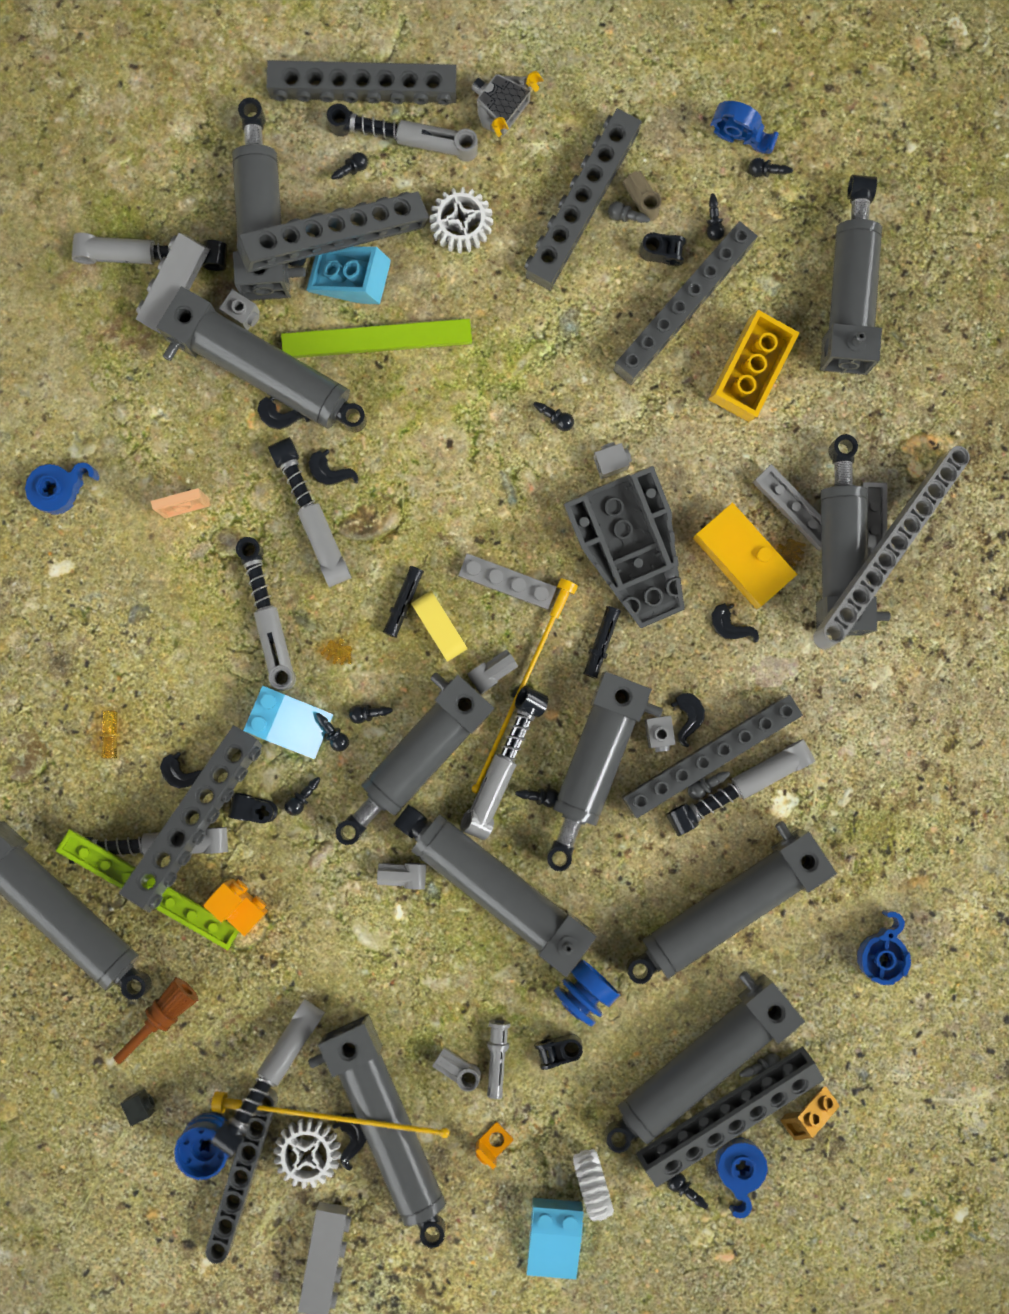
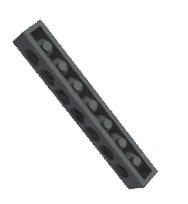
(352, 73)
(618, 125)
(347, 235)
(685, 303)
(712, 756)
(179, 823)
(729, 1116)

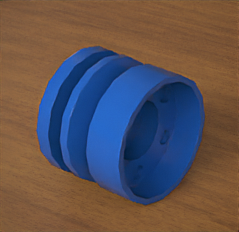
(586, 993)
(193, 1155)

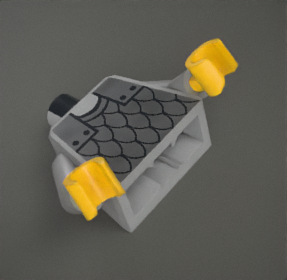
(503, 99)

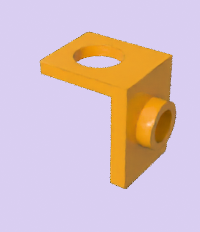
(486, 1151)

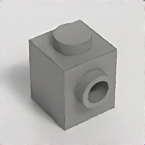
(240, 310)
(612, 460)
(660, 733)

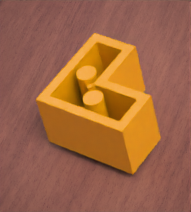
(236, 906)

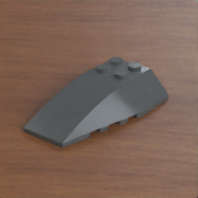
(631, 543)

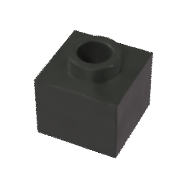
(138, 1107)

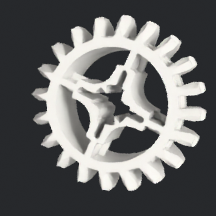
(452, 222)
(314, 1159)
(593, 1185)

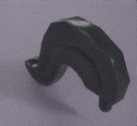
(273, 419)
(319, 469)
(723, 626)
(696, 715)
(174, 775)
(356, 1142)

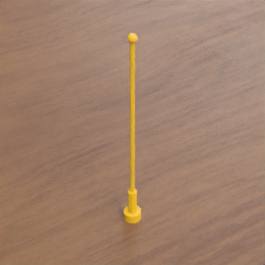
(566, 587)
(221, 1102)

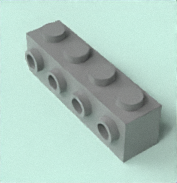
(175, 270)
(323, 1259)

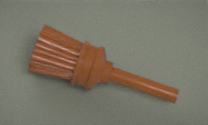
(162, 1014)

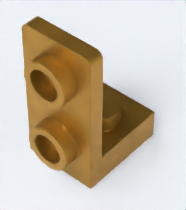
(812, 1117)

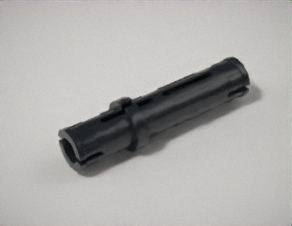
(403, 601)
(601, 643)

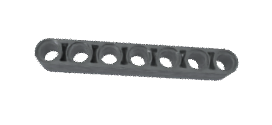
(240, 1187)

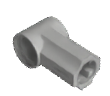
(489, 673)
(408, 875)
(455, 1067)

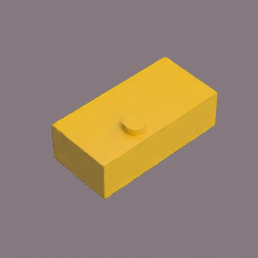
(753, 366)
(744, 556)

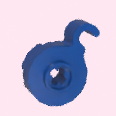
(742, 122)
(66, 485)
(885, 942)
(745, 1180)

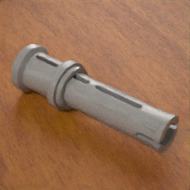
(498, 1046)

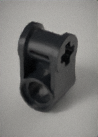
(664, 249)
(248, 808)
(557, 1051)

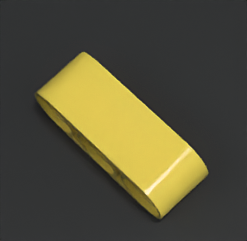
(439, 626)

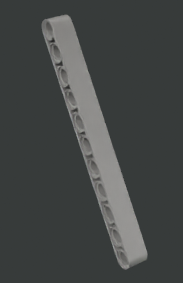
(937, 484)

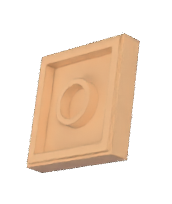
(181, 503)

